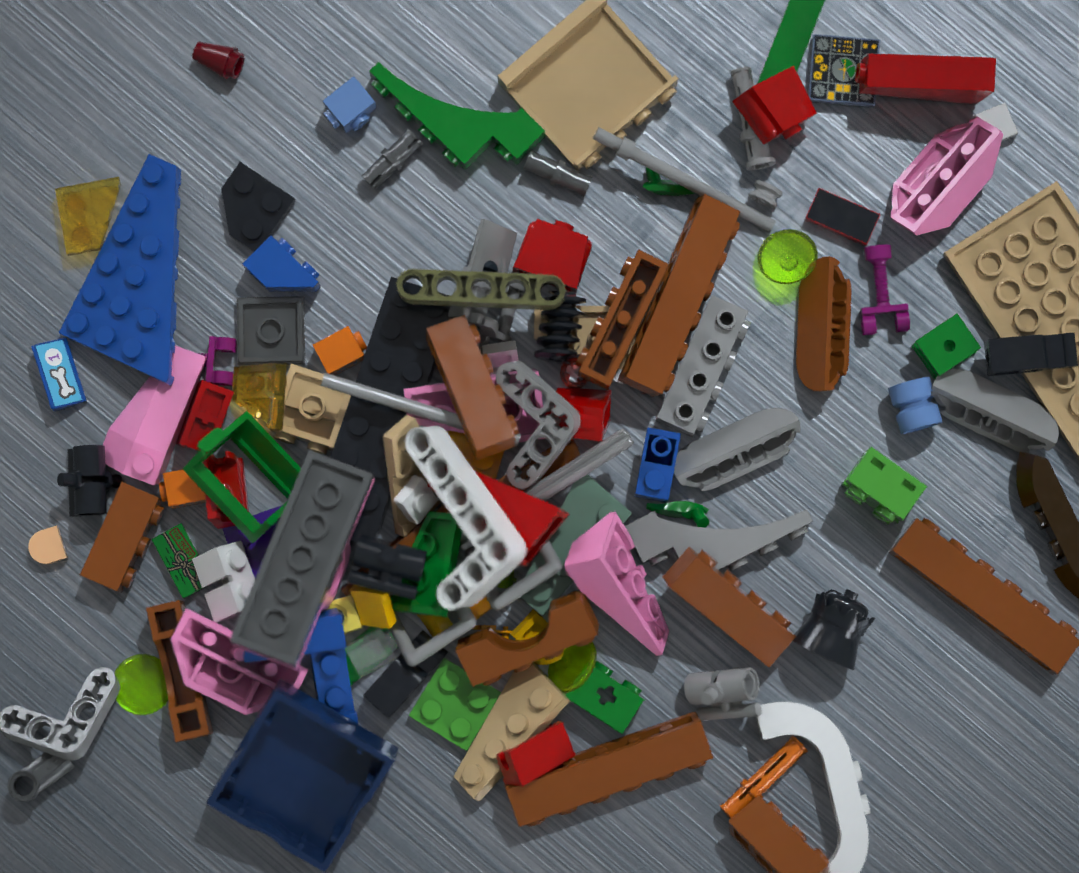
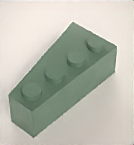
(587, 505)

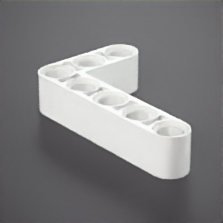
(469, 516)

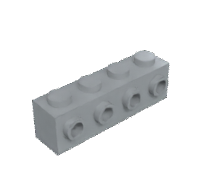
(702, 366)

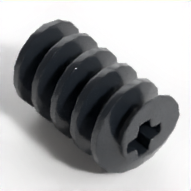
(559, 329)

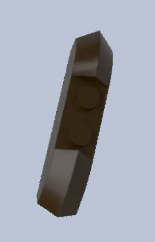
(1039, 486)

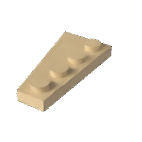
(521, 711)

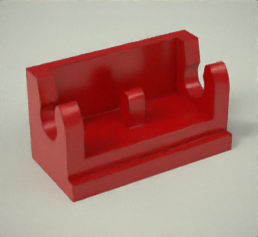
(204, 414)
(231, 474)
(536, 755)

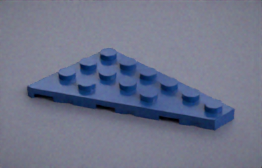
(129, 292)

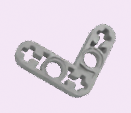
(548, 427)
(64, 730)

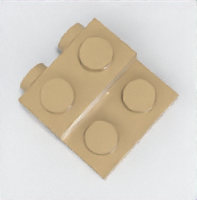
(311, 411)

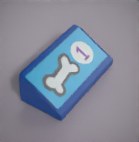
(59, 374)

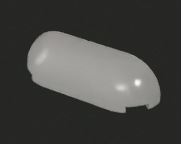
(994, 411)
(736, 449)

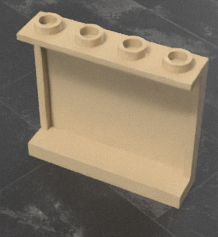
(586, 78)

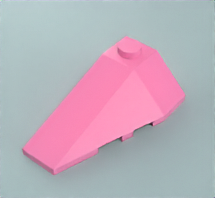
(150, 424)

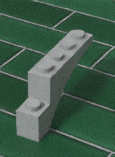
(729, 547)

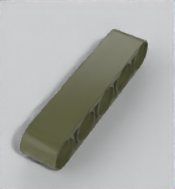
(466, 279)

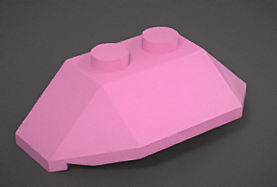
(945, 176)
(217, 667)

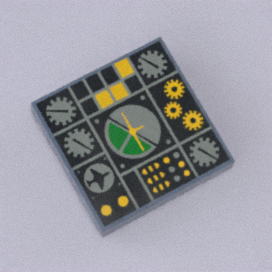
(834, 69)

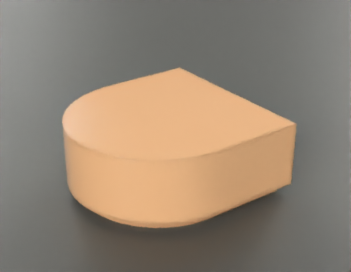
(47, 546)

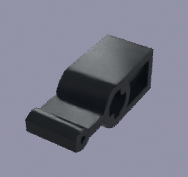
(1030, 353)
(401, 680)

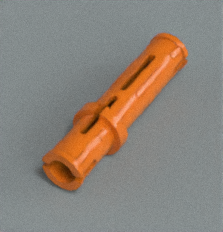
(764, 777)

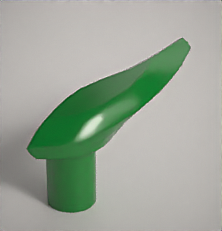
(663, 187)
(682, 509)

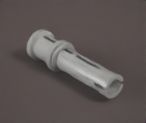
(757, 153)

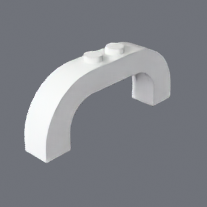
(839, 772)

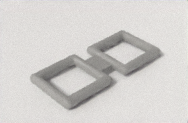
(467, 620)

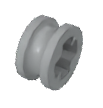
(765, 194)

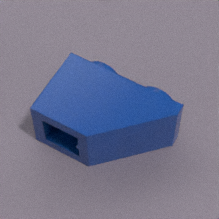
(278, 270)
(657, 465)

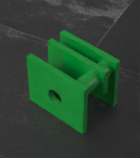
(946, 346)

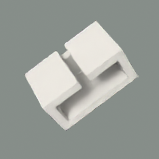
(232, 567)

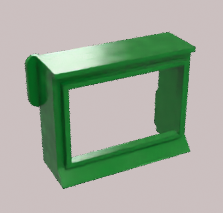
(263, 452)

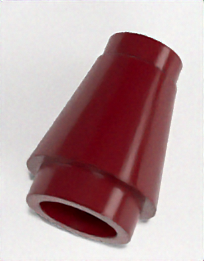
(220, 59)

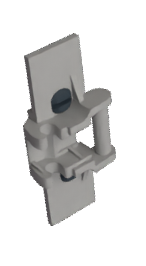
(490, 253)

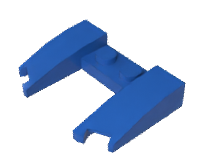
(327, 663)

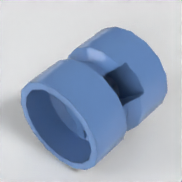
(915, 405)

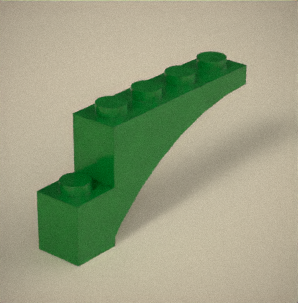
(460, 130)

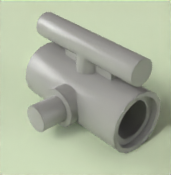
(724, 693)

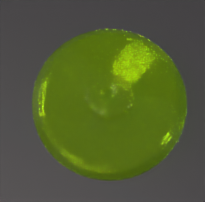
(787, 256)
(573, 667)
(141, 684)

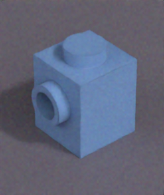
(349, 106)

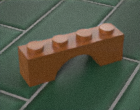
(489, 655)
(186, 706)

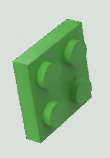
(454, 705)

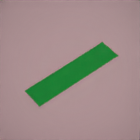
(792, 37)

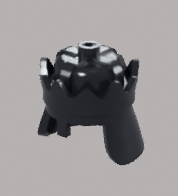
(835, 627)

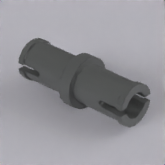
(392, 159)
(557, 173)

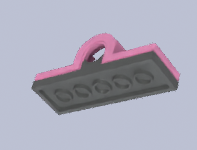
(303, 560)

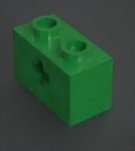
(616, 714)

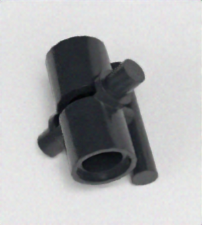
(88, 480)
(387, 566)

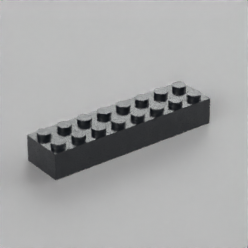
(393, 361)

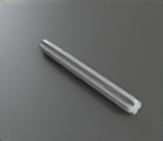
(574, 470)

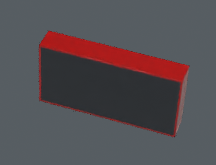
(842, 217)

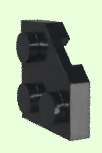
(253, 206)

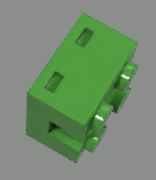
(882, 487)

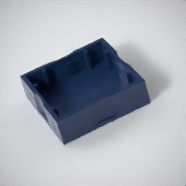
(302, 775)

